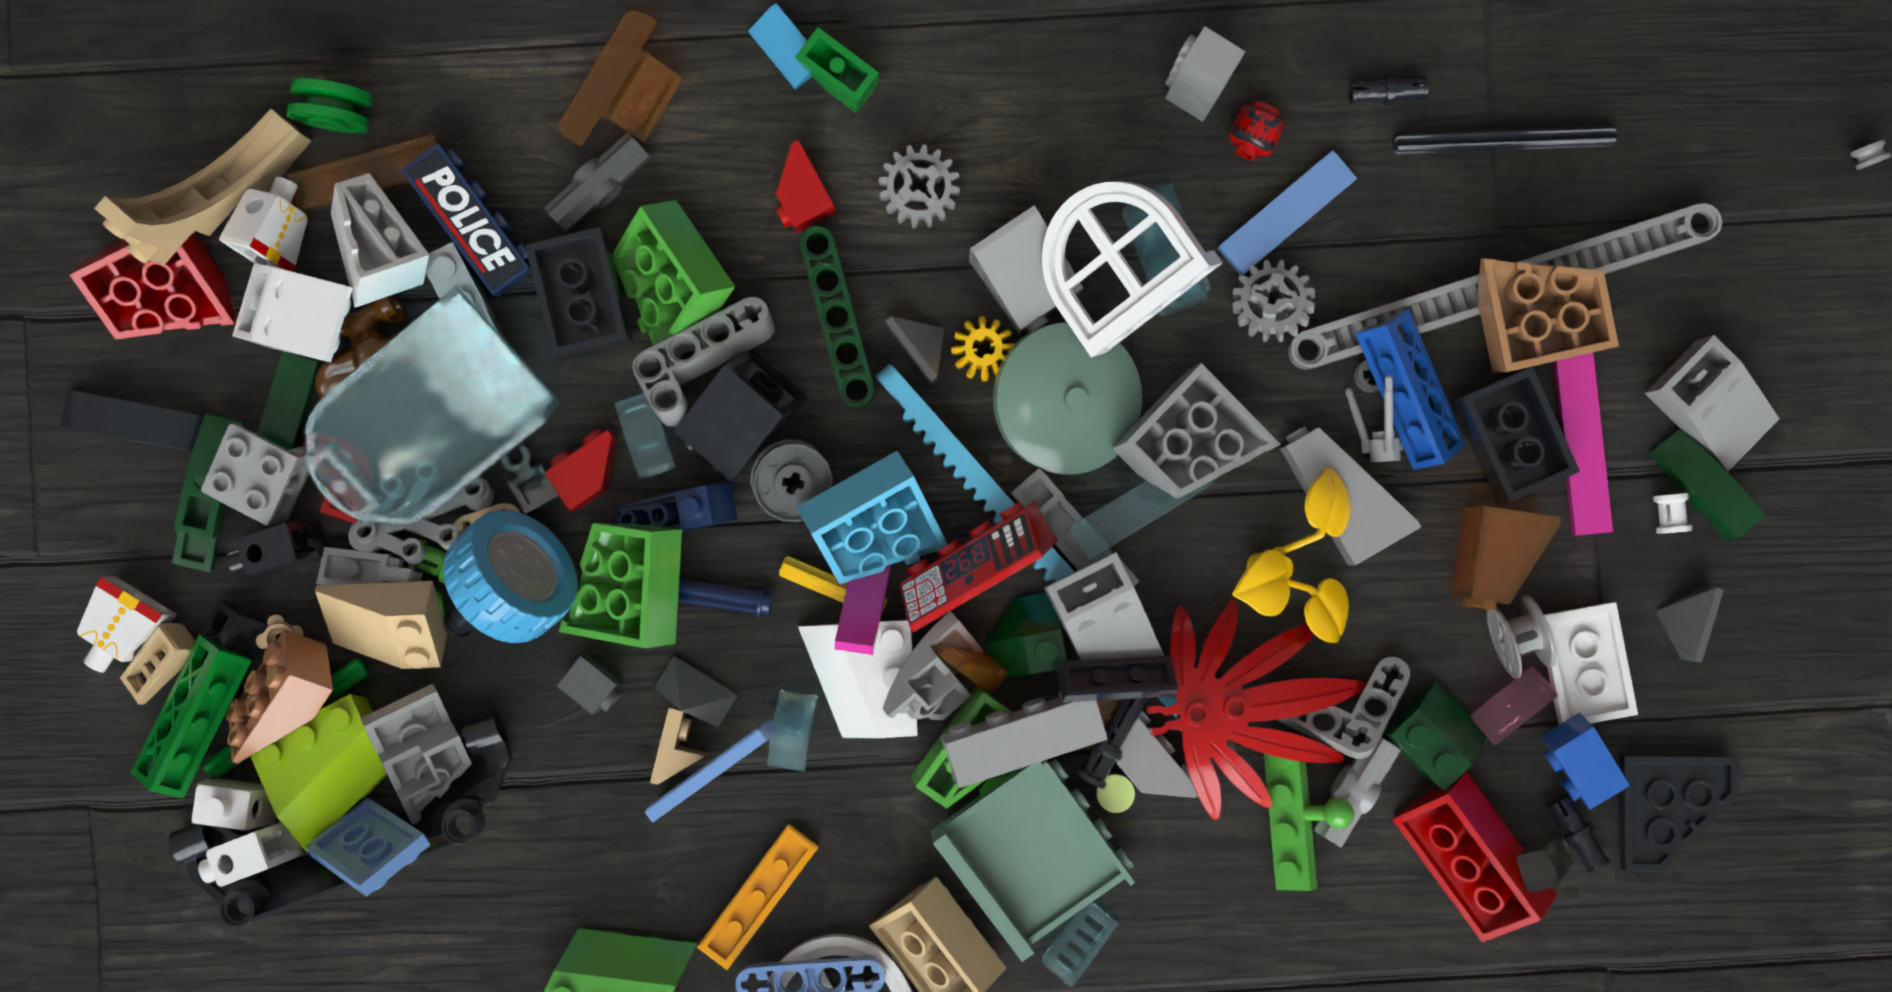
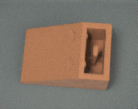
(280, 694)

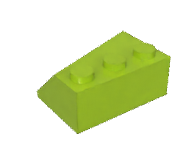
(320, 769)

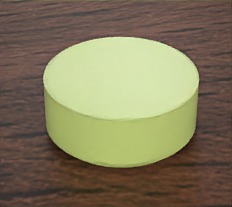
(1117, 794)

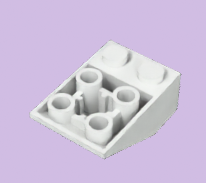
(293, 312)

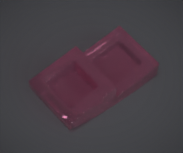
(1514, 705)

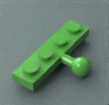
(1292, 823)

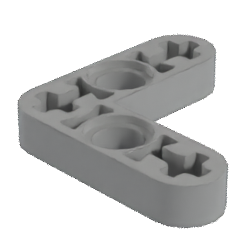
(1359, 719)

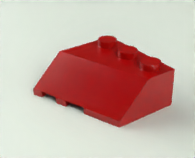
(155, 297)

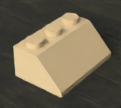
(937, 942)

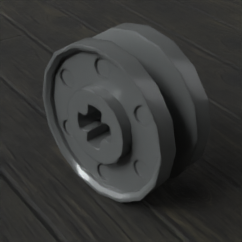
(780, 460)

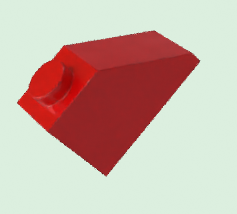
(801, 192)

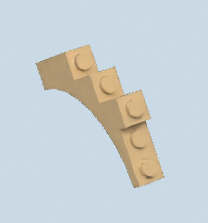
(164, 220)

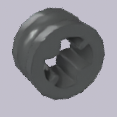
(1359, 378)

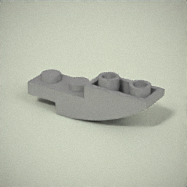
(448, 268)

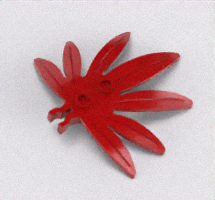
(1219, 709)

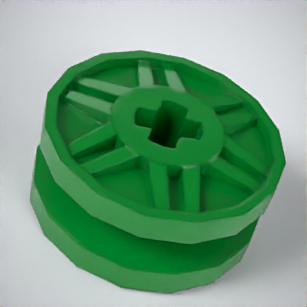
(329, 105)

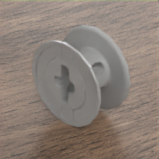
(1521, 636)

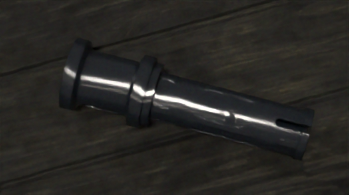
(1110, 751)

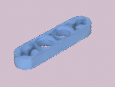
(810, 974)

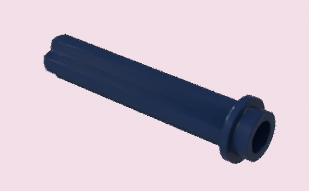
(725, 597)

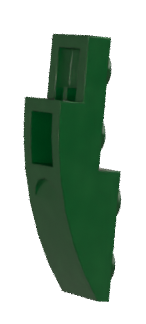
(199, 515)

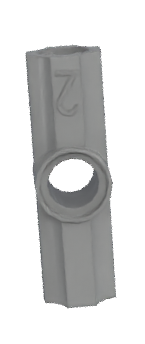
(1360, 786)

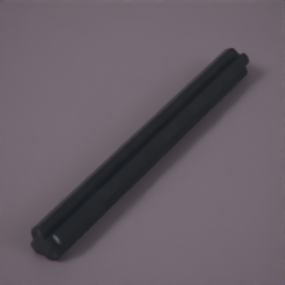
(1505, 139)

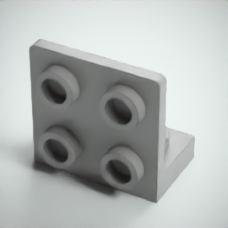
(256, 476)

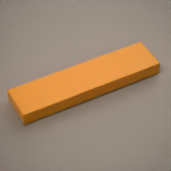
(758, 896)

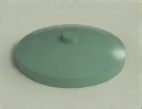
(1062, 404)

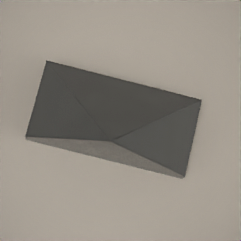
(921, 343)
(1691, 621)
(695, 692)

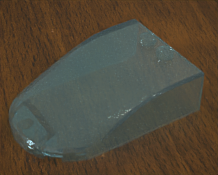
(423, 416)

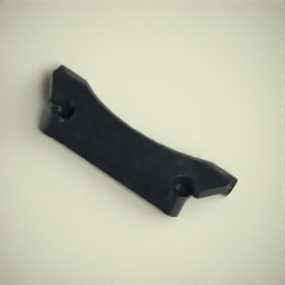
(307, 879)

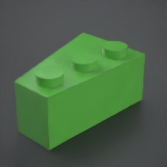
(933, 773)

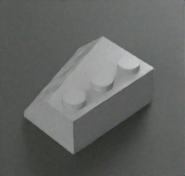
(1193, 435)

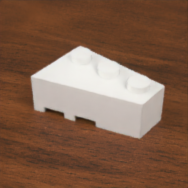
(375, 242)

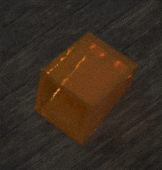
(1498, 553)

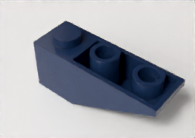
(682, 509)

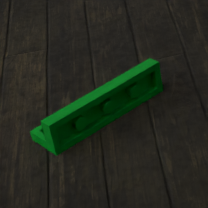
(192, 720)

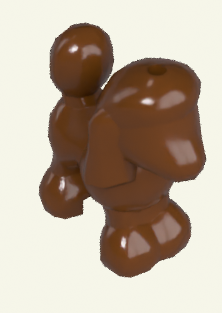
(362, 330)

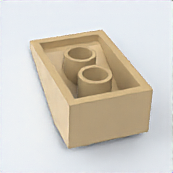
(386, 621)

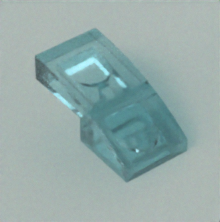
(644, 437)

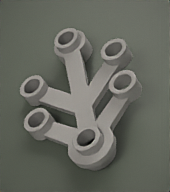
(380, 534)

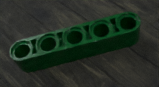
(832, 300)

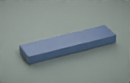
(1287, 213)
(711, 770)

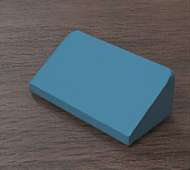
(781, 43)

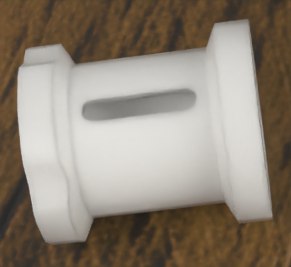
(1672, 513)

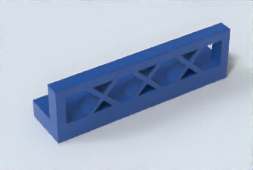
(1413, 418)

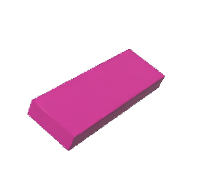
(862, 613)

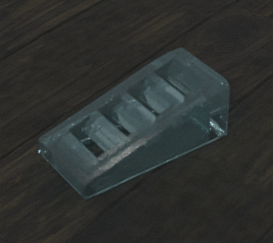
(1081, 963)

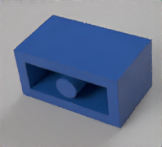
(1584, 761)

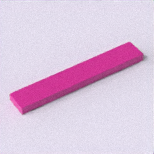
(1582, 429)

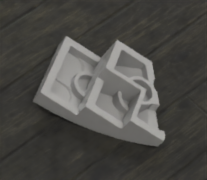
(926, 681)
(417, 748)

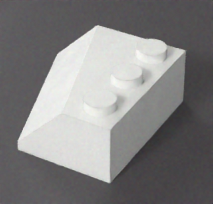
(860, 682)

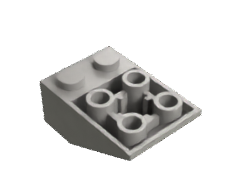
(1714, 401)
(1103, 612)

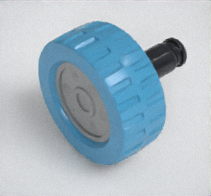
(507, 578)

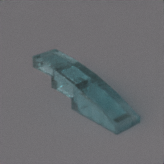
(1125, 517)

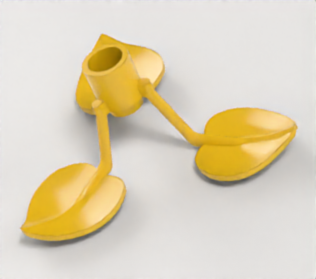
(1267, 574)

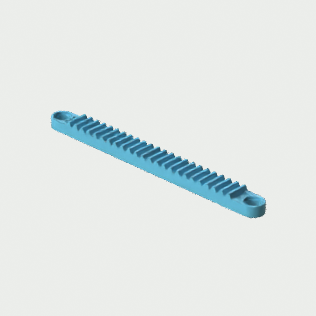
(966, 466)

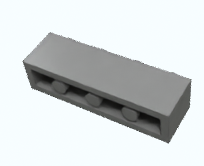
(1202, 72)
(1020, 738)

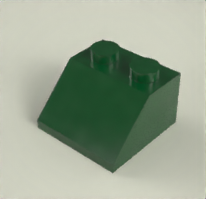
(1436, 736)

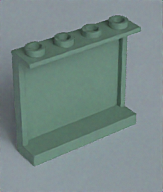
(1031, 853)

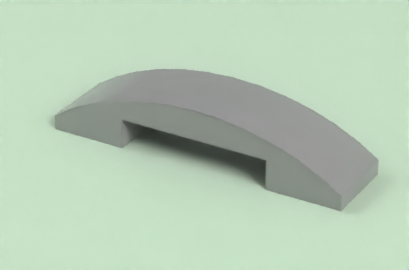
(1059, 516)

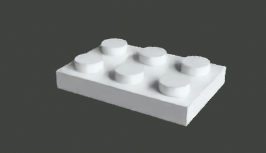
(1590, 664)

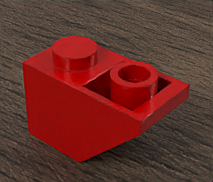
(586, 472)

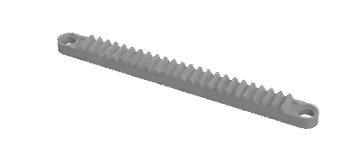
(1459, 299)

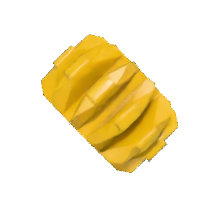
(978, 337)

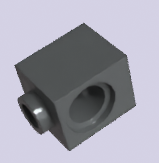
(590, 685)

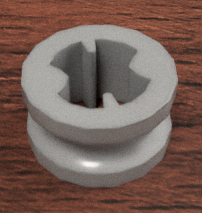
(1870, 154)

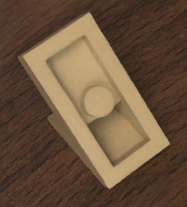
(670, 756)

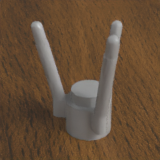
(1385, 444)

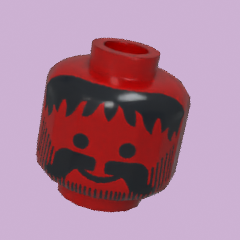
(1256, 130)

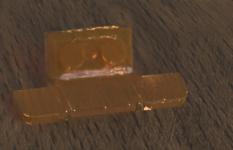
(622, 86)

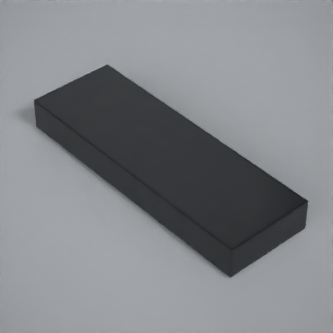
(1116, 678)

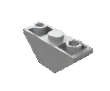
(1149, 763)

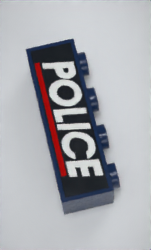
(467, 218)

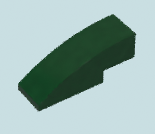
(1708, 485)

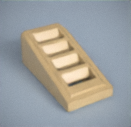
(167, 638)

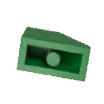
(838, 70)

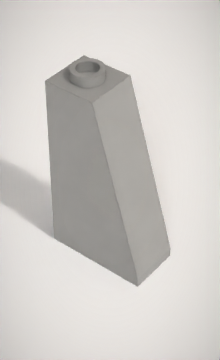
(1374, 516)

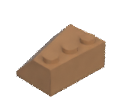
(1542, 313)

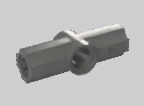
(597, 182)

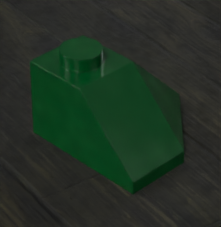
(1027, 637)

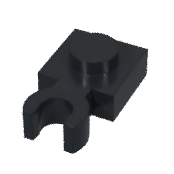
(531, 486)

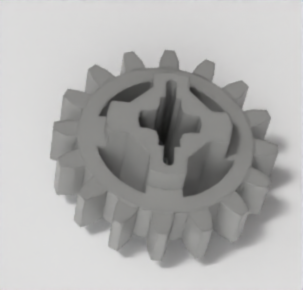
(932, 175)
(1289, 303)

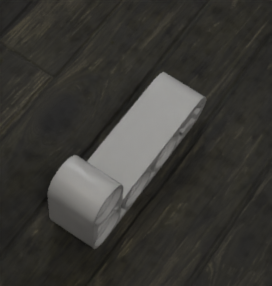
(706, 357)

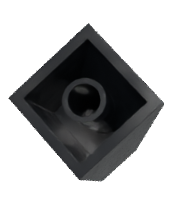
(739, 414)

